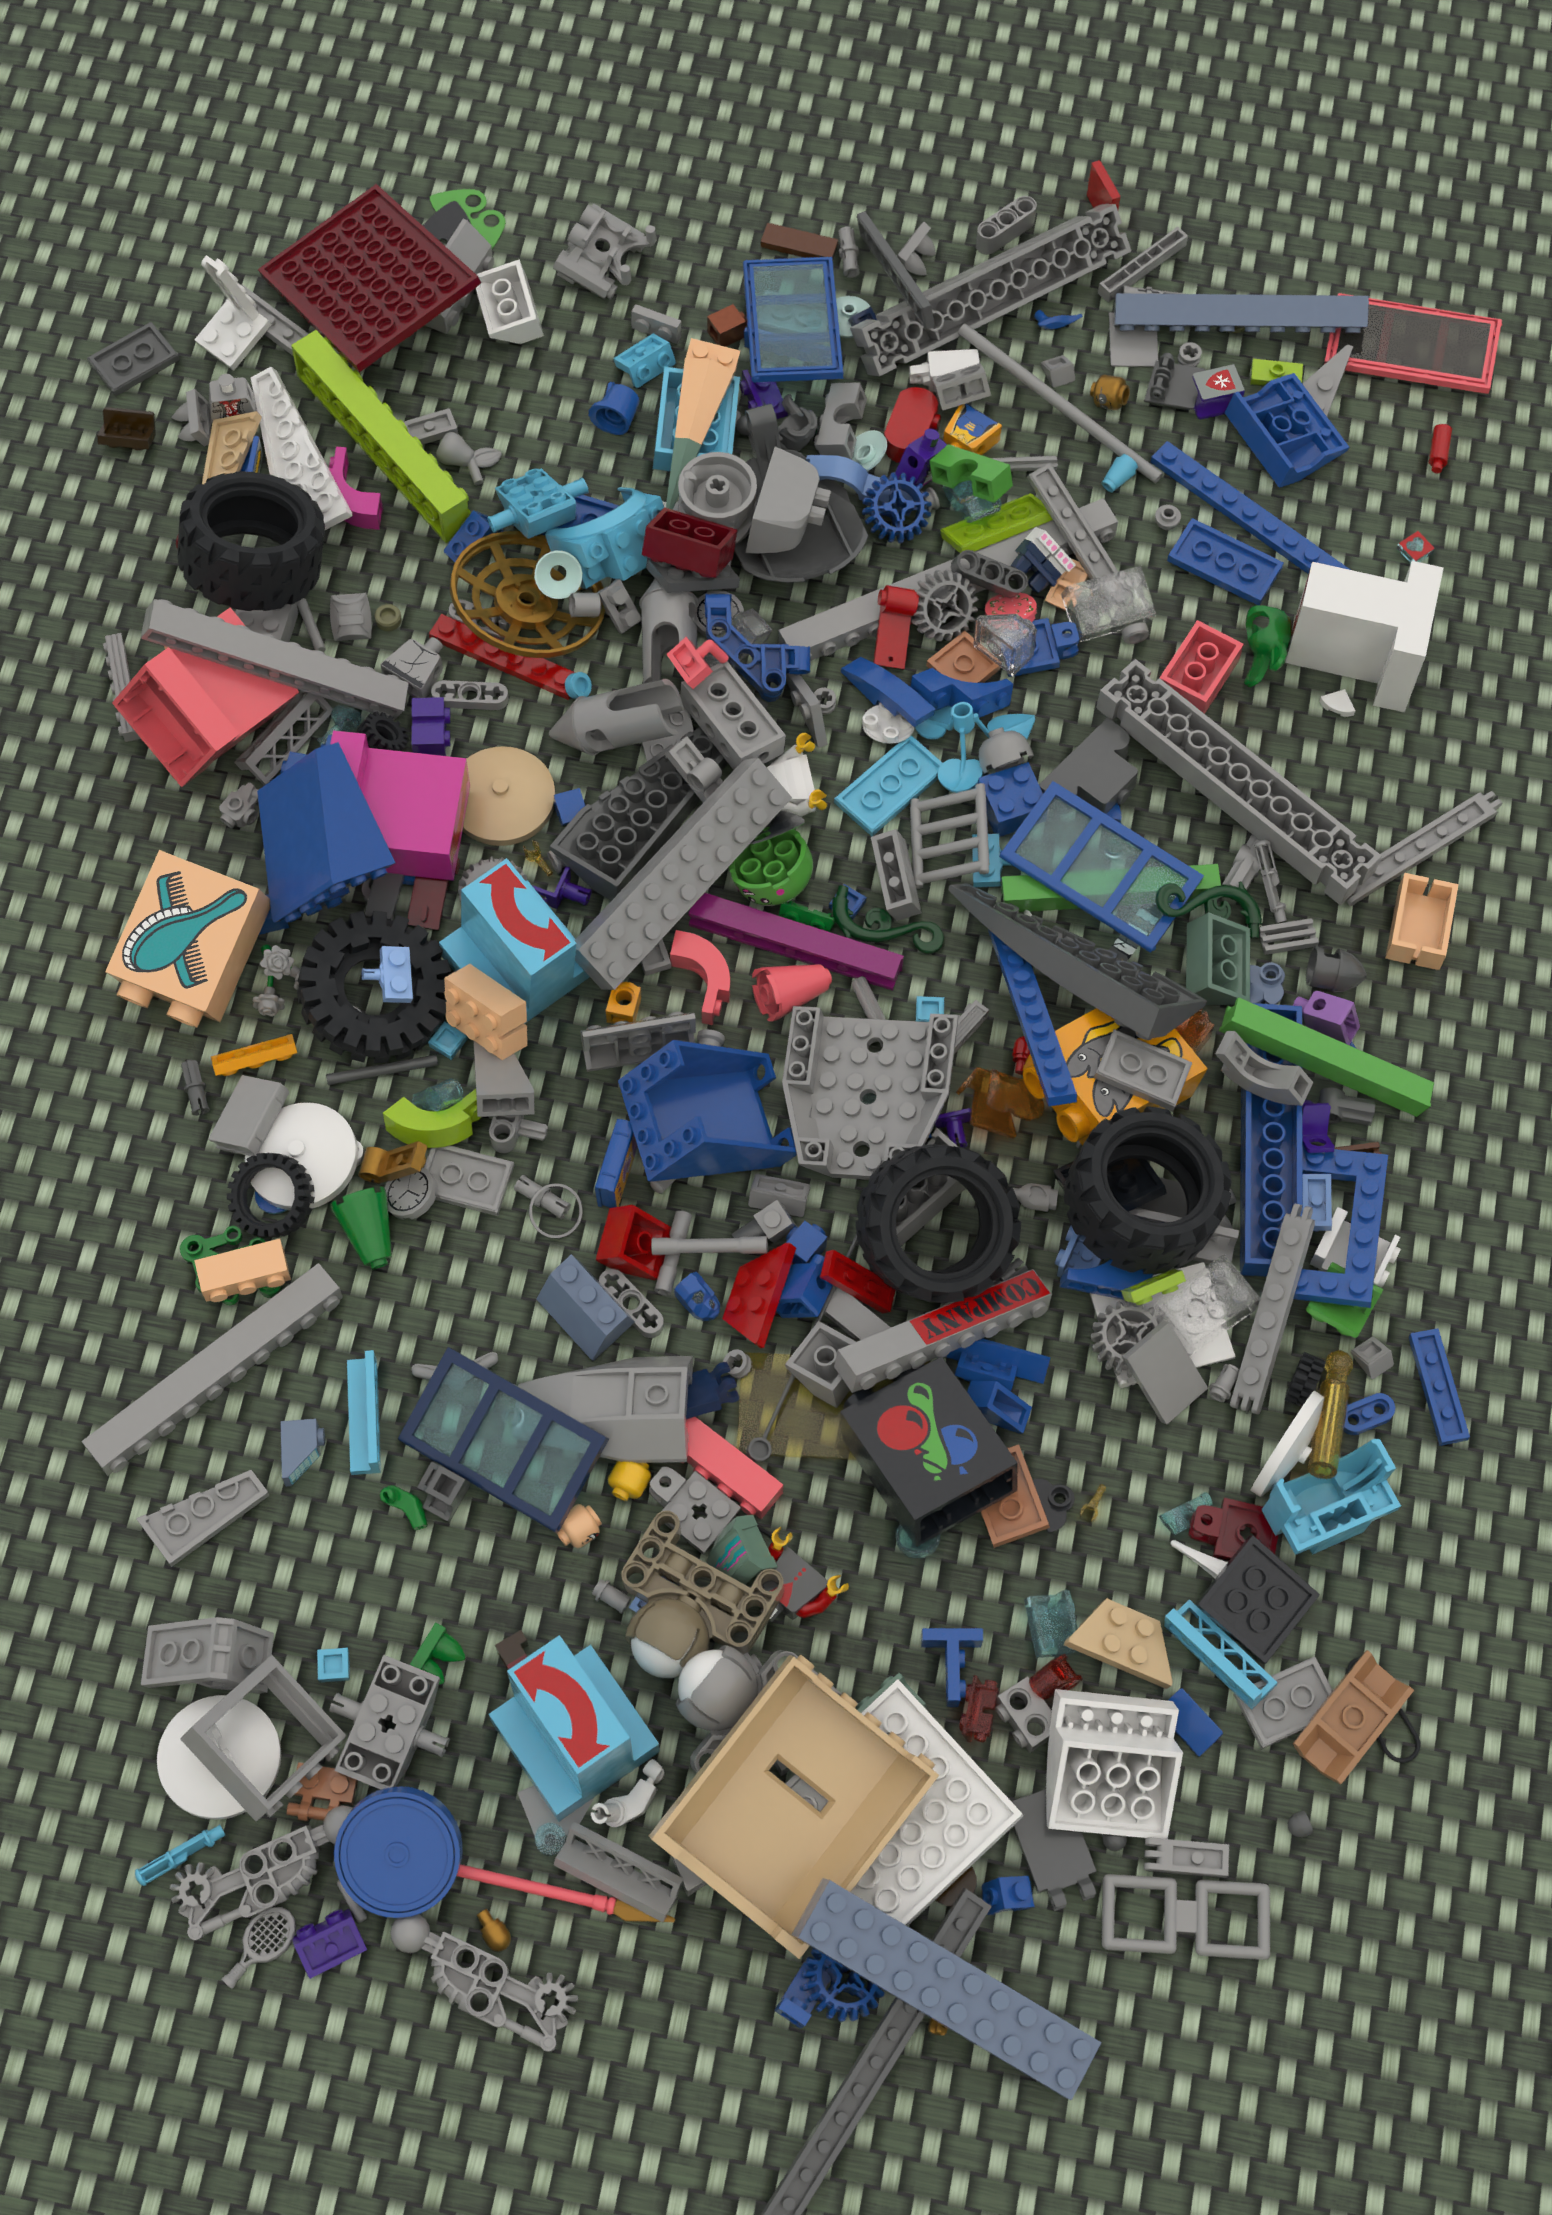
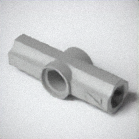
(1245, 865)

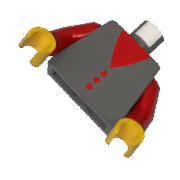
(804, 1588)

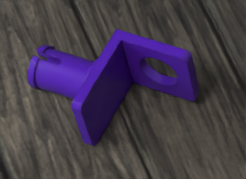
(565, 890)
(954, 1124)
(1315, 1127)

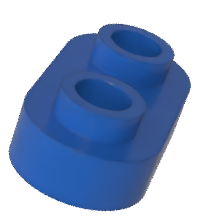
(1365, 1415)

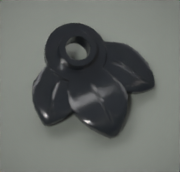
(1054, 1512)

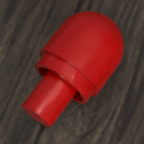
(1020, 1054)

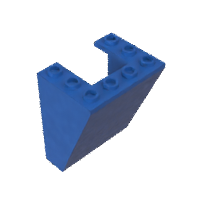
(318, 835)
(702, 1112)

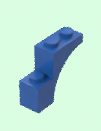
(946, 691)

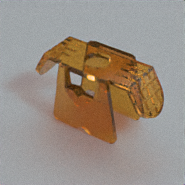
(997, 1097)

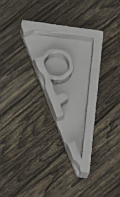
(1326, 380)
(809, 708)

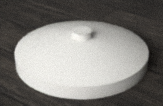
(319, 1142)
(1292, 1446)

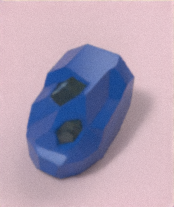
(697, 1297)

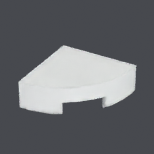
(1338, 703)

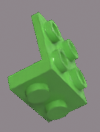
(1345, 1318)

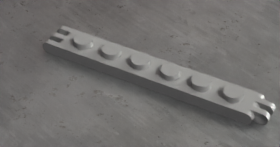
(1428, 842)
(1273, 1309)

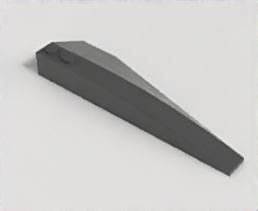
(1118, 988)

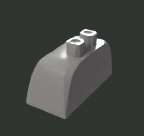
(786, 504)

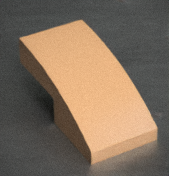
(1075, 576)

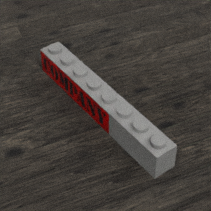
(942, 1331)

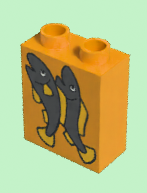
(1083, 1047)

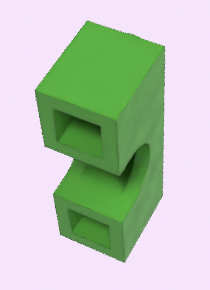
(956, 465)

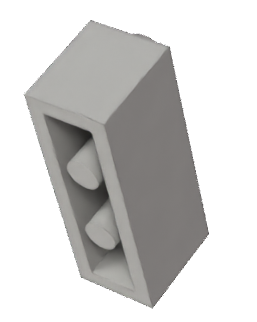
(896, 875)

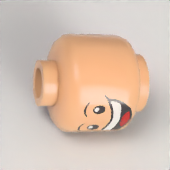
(580, 1526)

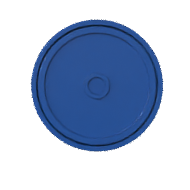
(398, 1852)

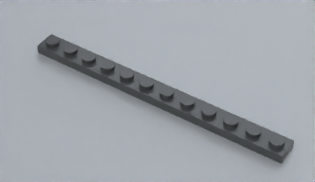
(867, 2073)

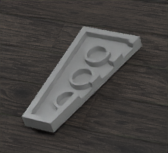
(192, 1522)

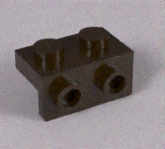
(127, 428)

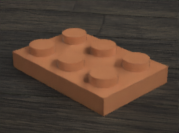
(1017, 1513)

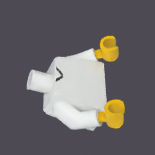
(795, 776)

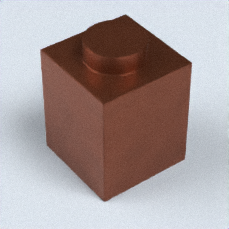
(726, 326)

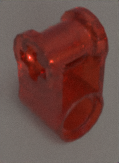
(1054, 1675)

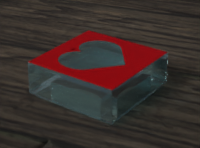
(1415, 547)

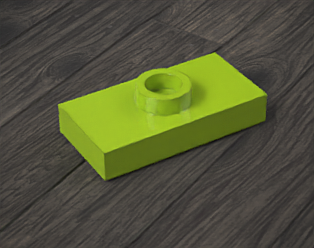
(1266, 370)

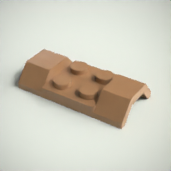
(1351, 1719)

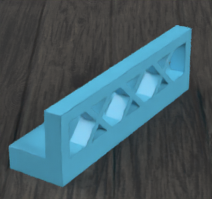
(364, 1415)
(1215, 1658)

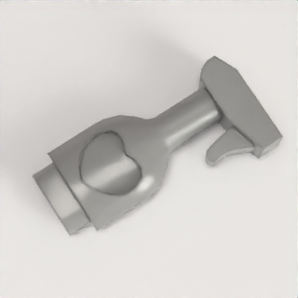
(1037, 1197)

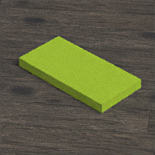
(1011, 520)

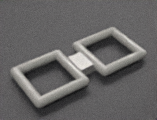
(1185, 1917)

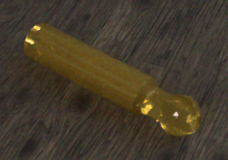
(1329, 1432)

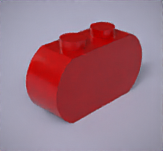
(912, 415)

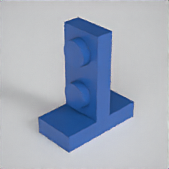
(952, 1640)

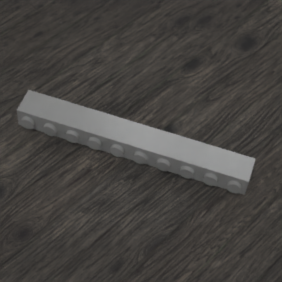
(273, 659)
(212, 1370)

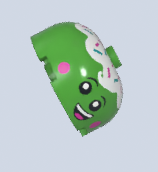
(773, 869)

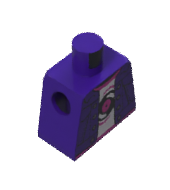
(917, 457)

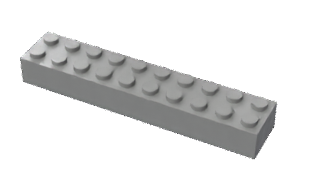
(679, 873)

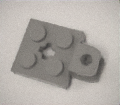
(685, 1495)

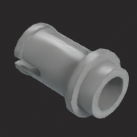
(1221, 1388)
(611, 1596)

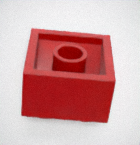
(628, 1242)

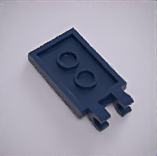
(710, 1390)

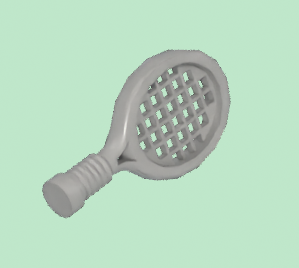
(240, 1968)

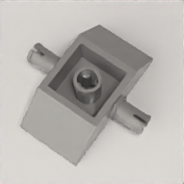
(395, 1693)

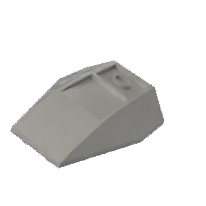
(631, 1402)

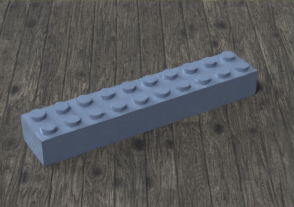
(946, 1988)

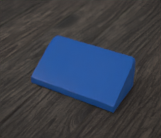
(1194, 1724)

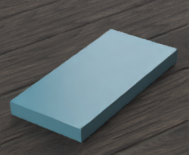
(889, 785)

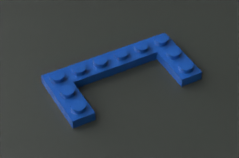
(1357, 1283)

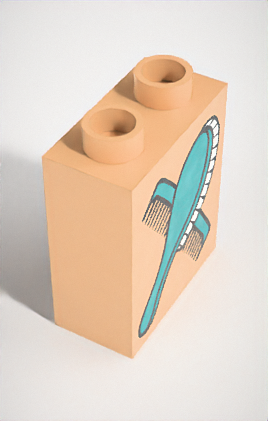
(187, 939)

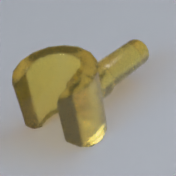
(535, 855)
(1094, 1502)

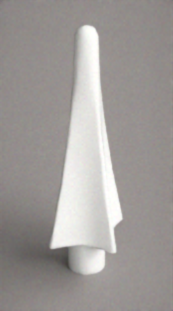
(1208, 1563)

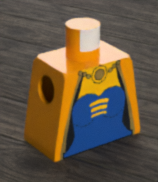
(972, 430)

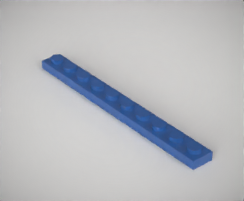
(1240, 509)
(1036, 1025)

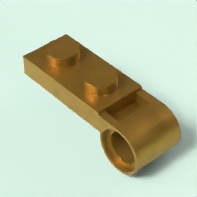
(392, 1164)

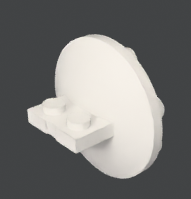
(241, 1734)

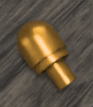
(494, 1932)

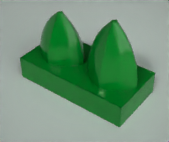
(437, 1645)

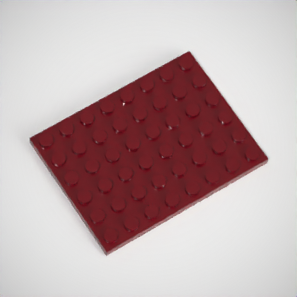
(369, 277)

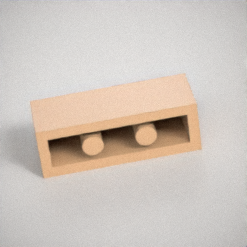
(242, 1270)

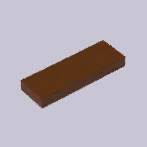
(798, 242)

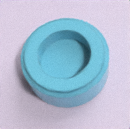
(578, 685)

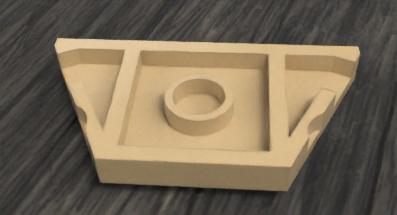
(1124, 1641)

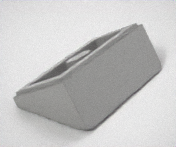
(769, 1189)

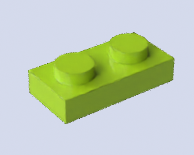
(1164, 1283)

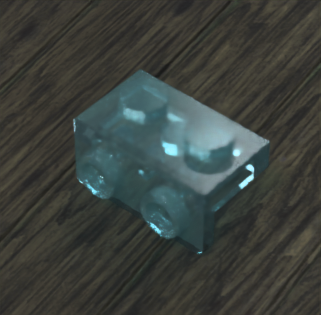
(1051, 1623)

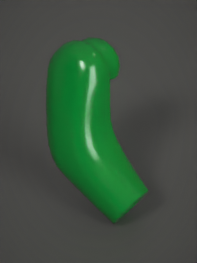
(408, 1503)

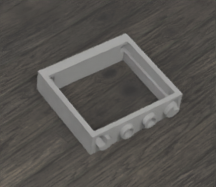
(304, 1710)

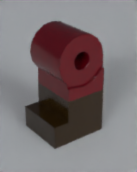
(512, 1650)

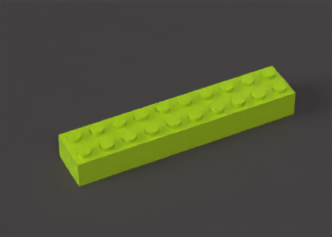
(381, 435)

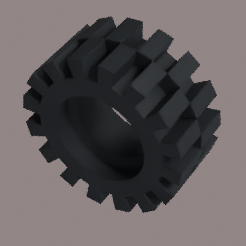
(383, 732)
(1305, 1379)

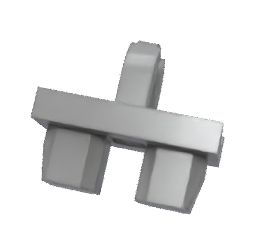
(614, 596)

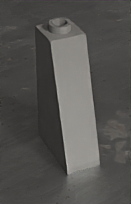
(501, 1085)

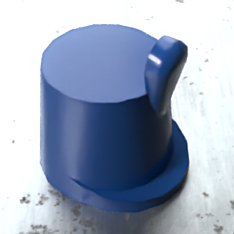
(615, 410)

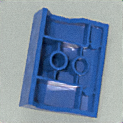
(1286, 429)

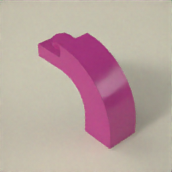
(365, 506)

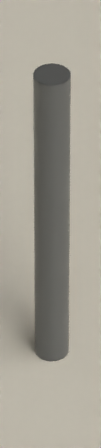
(382, 1069)

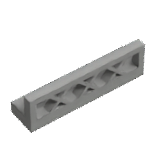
(275, 731)
(1220, 1243)
(617, 1875)

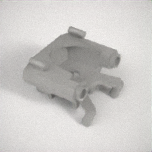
(587, 264)

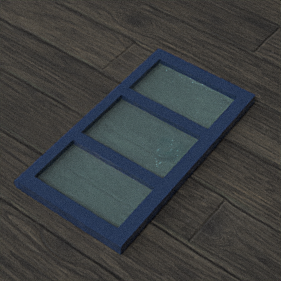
(503, 1439)

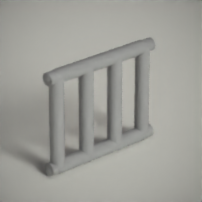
(980, 842)

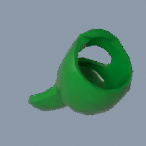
(1267, 642)

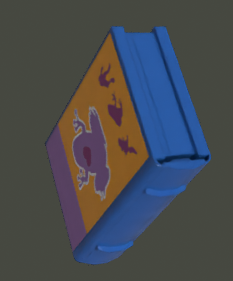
(616, 1165)

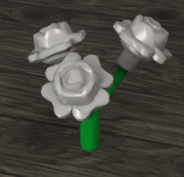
(276, 963)

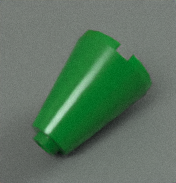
(366, 1225)

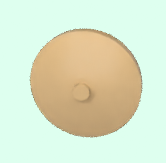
(507, 796)

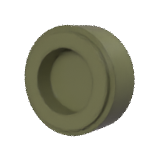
(388, 617)

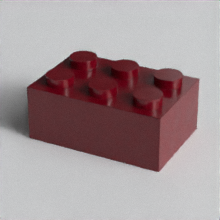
(689, 542)

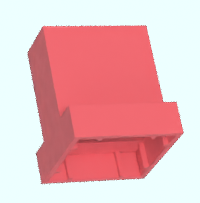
(197, 708)

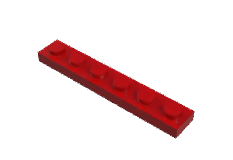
(532, 670)

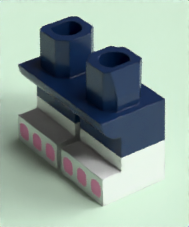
(1043, 557)

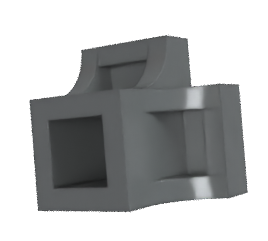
(444, 1491)

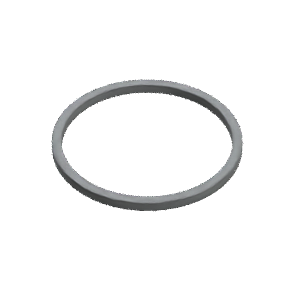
(579, 1217)

